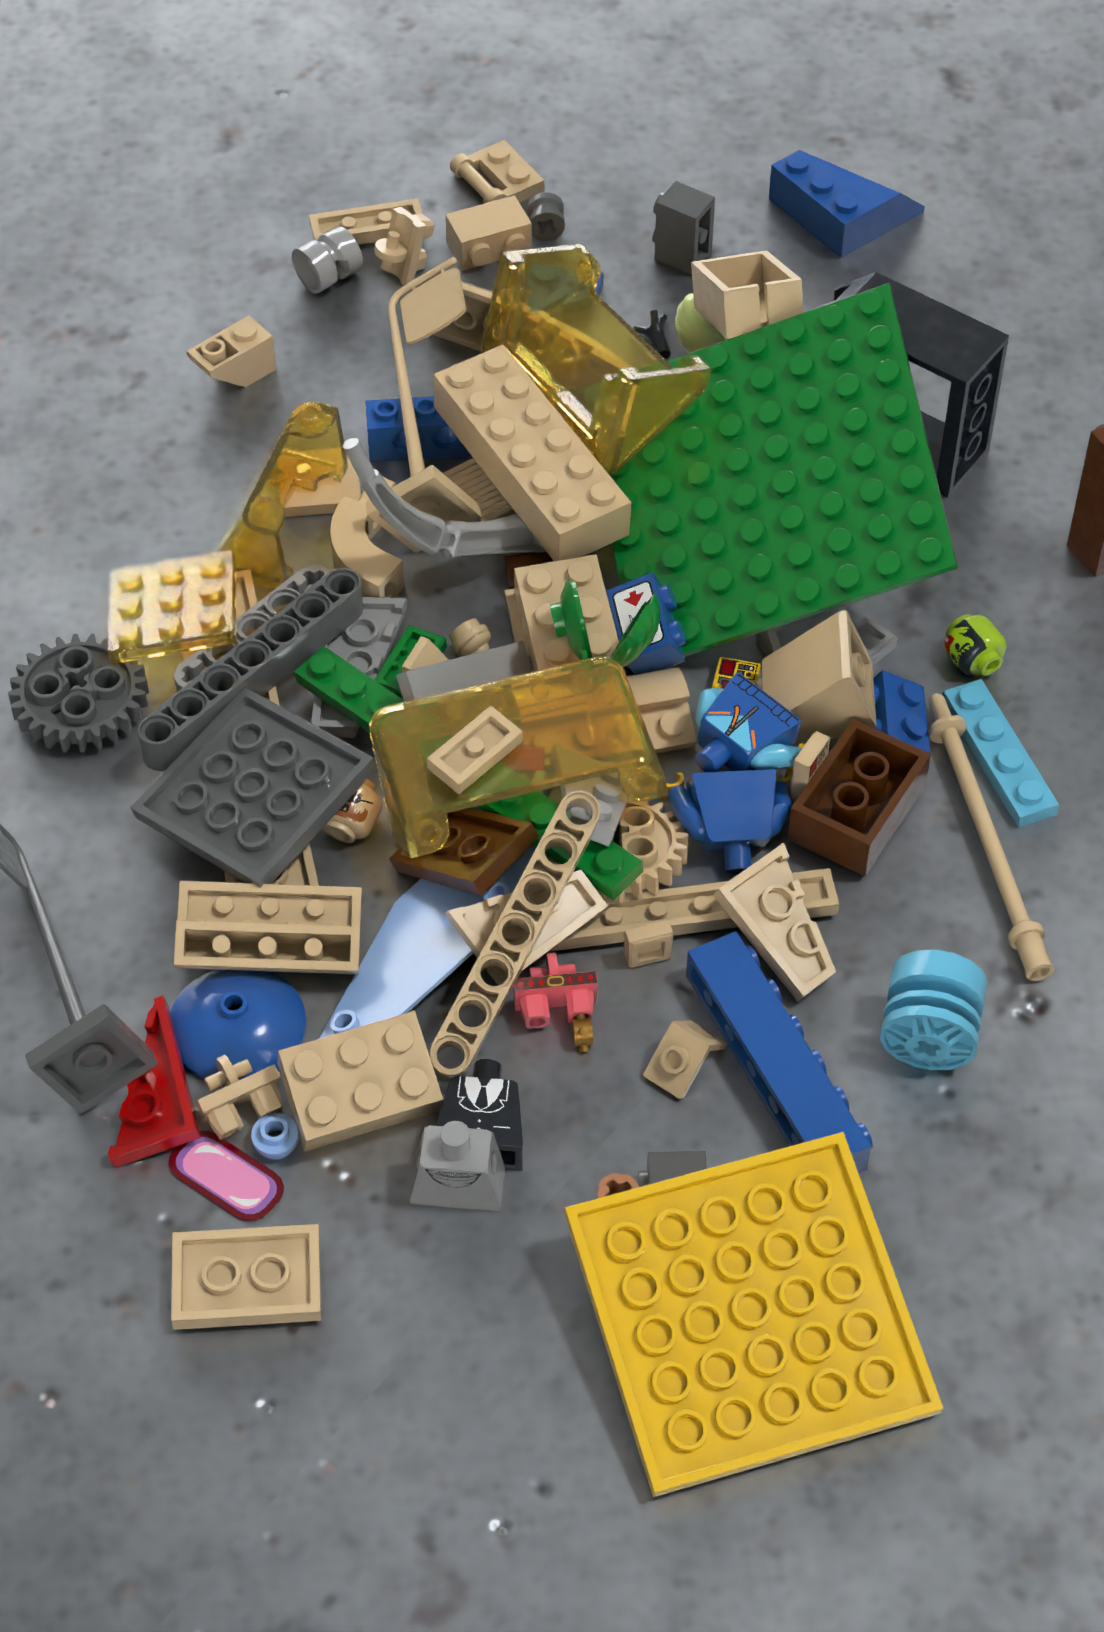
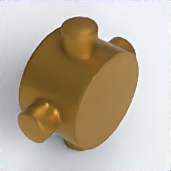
(582, 1032)

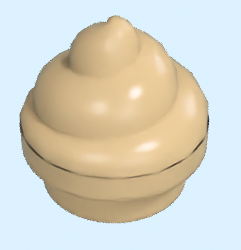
(470, 638)

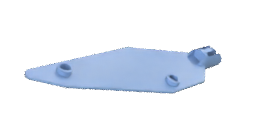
(413, 950)

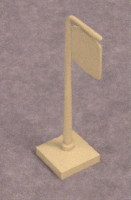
(424, 312)

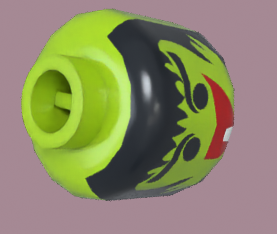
(973, 644)

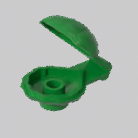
(570, 622)

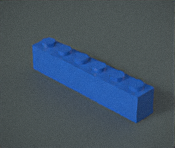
(772, 1046)

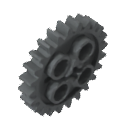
(77, 694)

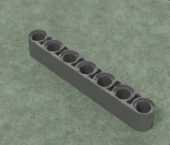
(254, 663)

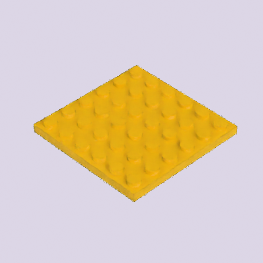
(750, 1313)

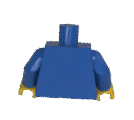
(732, 810)

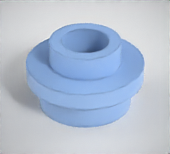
(278, 1146)

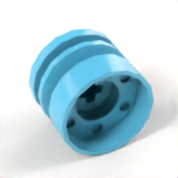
(934, 1010)

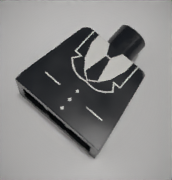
(489, 1105)

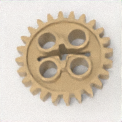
(655, 841)

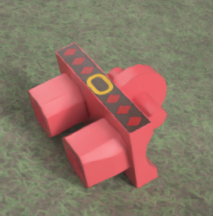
(554, 987)

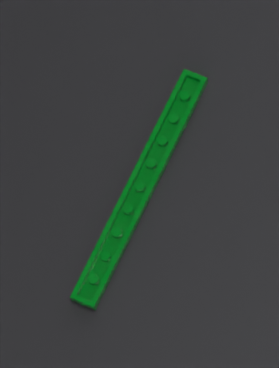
(360, 697)

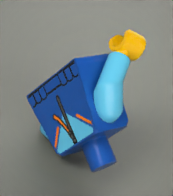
(744, 729)

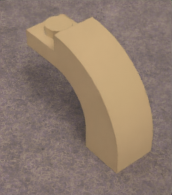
(352, 549)

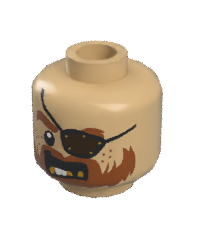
(356, 816)

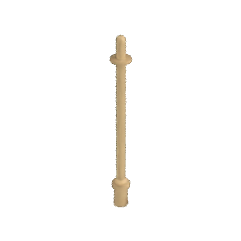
(1026, 934)

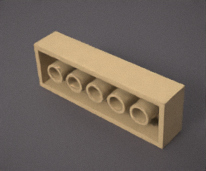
(531, 455)

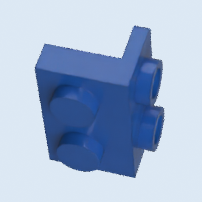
(901, 709)

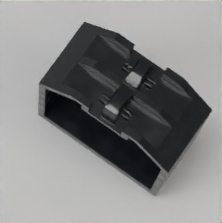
(960, 352)

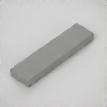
(465, 671)

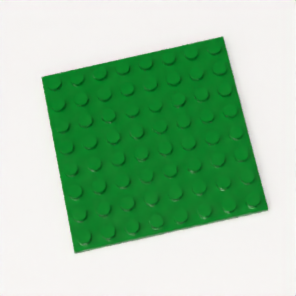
(789, 478)

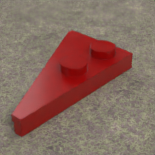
(159, 1102)

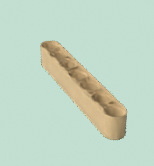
(519, 913)

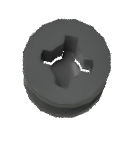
(546, 216)

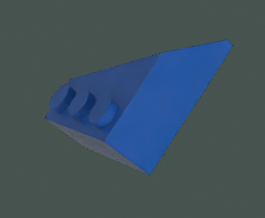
(836, 203)

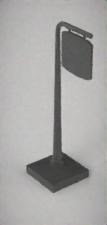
(97, 1049)

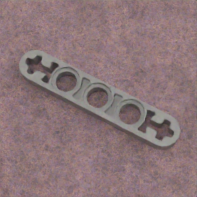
(254, 617)

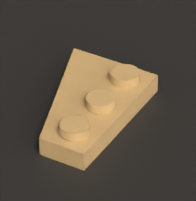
(574, 909)
(773, 917)

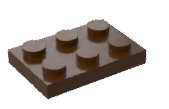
(475, 853)

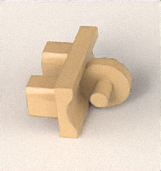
(402, 248)
(220, 1105)

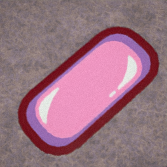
(227, 1176)

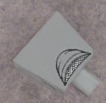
(458, 1168)

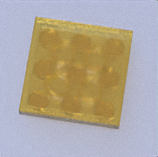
(172, 607)

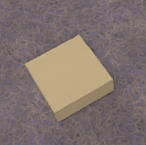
(648, 943)

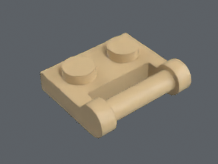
(503, 168)

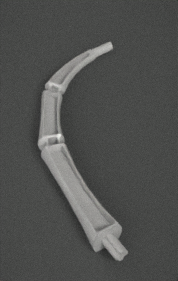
(430, 532)

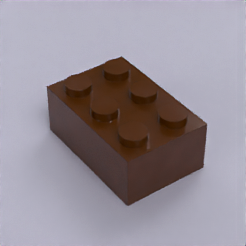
(858, 797)

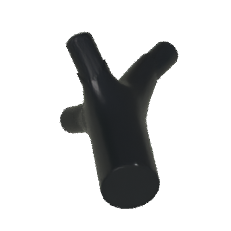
(655, 333)

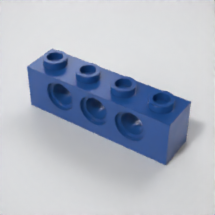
(387, 432)

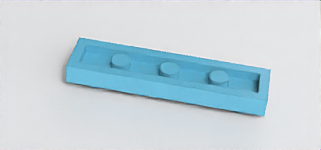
(1001, 754)

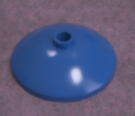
(267, 1022)

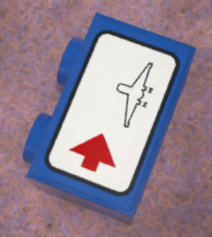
(666, 646)

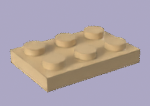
(246, 1276)

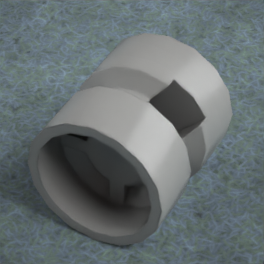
(325, 260)

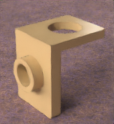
(681, 1056)

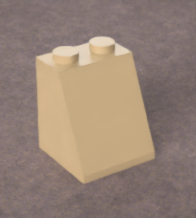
(823, 678)

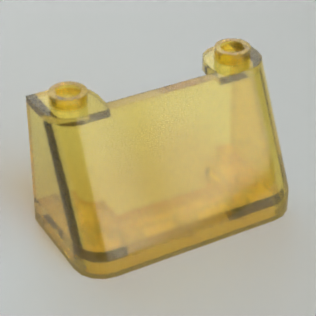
(298, 457)

